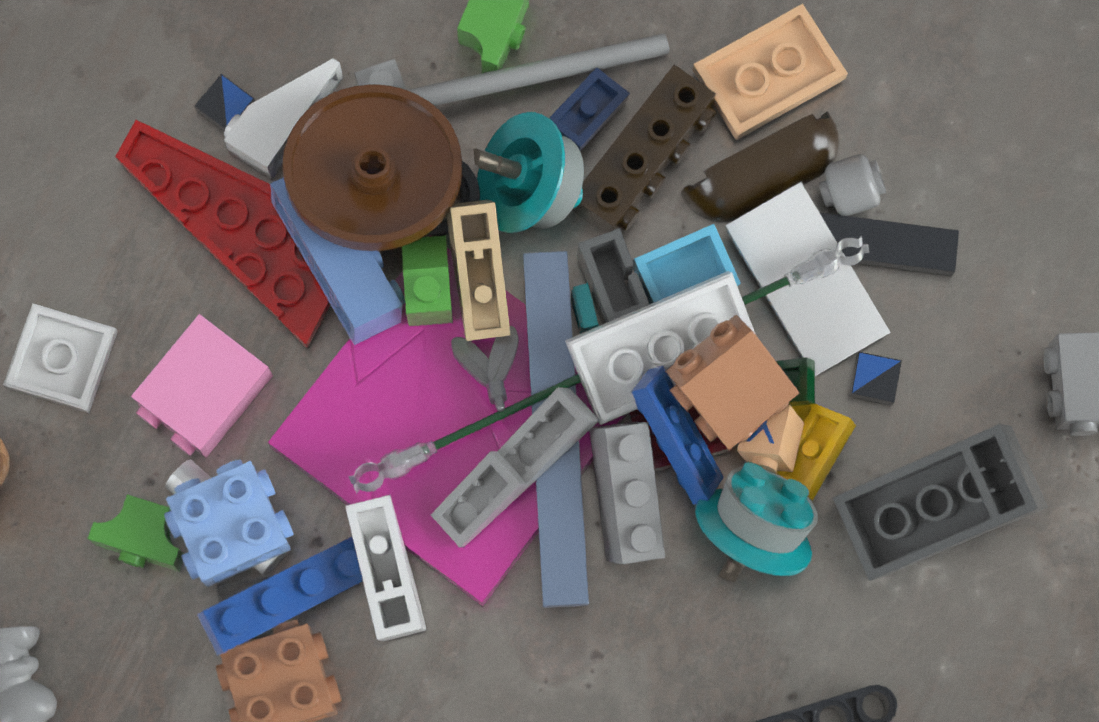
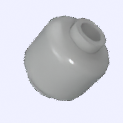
(852, 185)

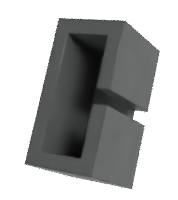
(605, 268)

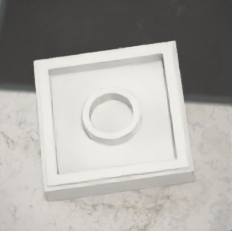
(60, 358)

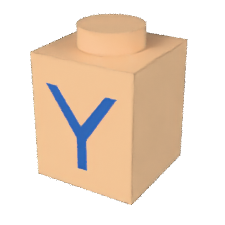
(774, 442)

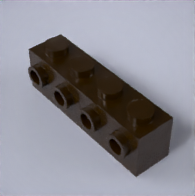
(645, 150)

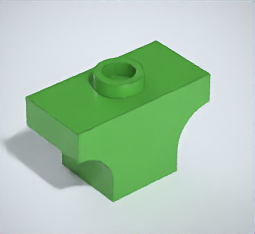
(492, 29)
(139, 535)

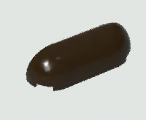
(765, 169)

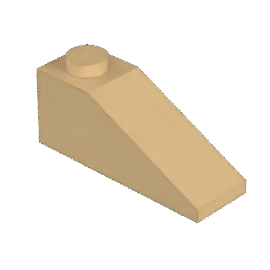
(478, 269)

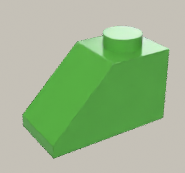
(427, 281)

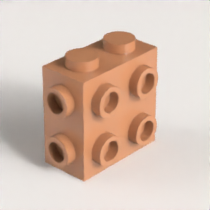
(730, 383)
(279, 677)

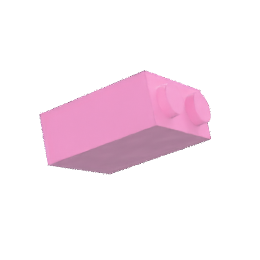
(201, 387)

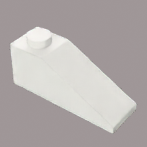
(265, 125)
(385, 569)

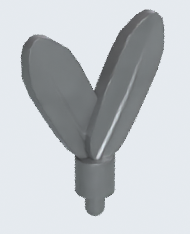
(492, 371)

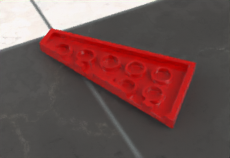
(232, 220)

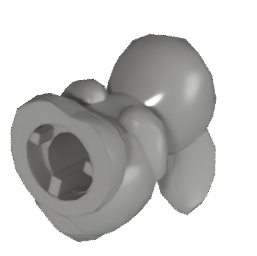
(20, 695)

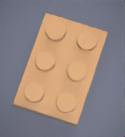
(770, 71)

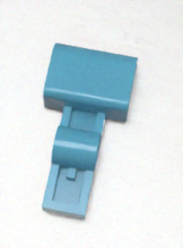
(683, 264)

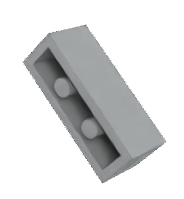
(627, 492)

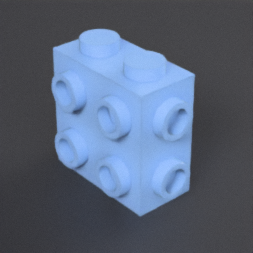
(227, 522)

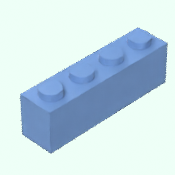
(347, 276)

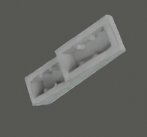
(515, 466)

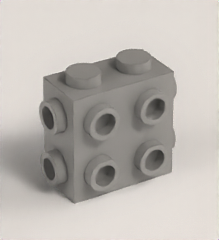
(1075, 382)

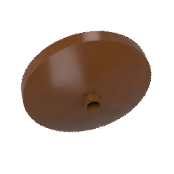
(372, 167)

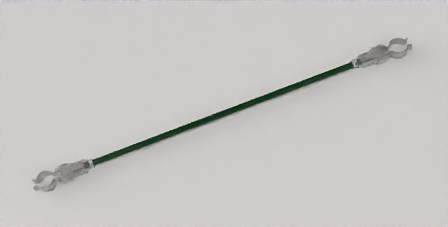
(401, 461)

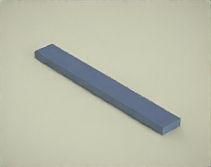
(560, 485)

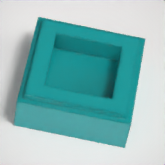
(583, 308)

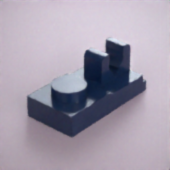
(589, 108)

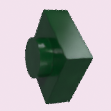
(802, 375)

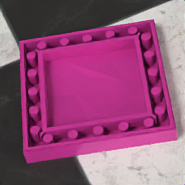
(411, 391)

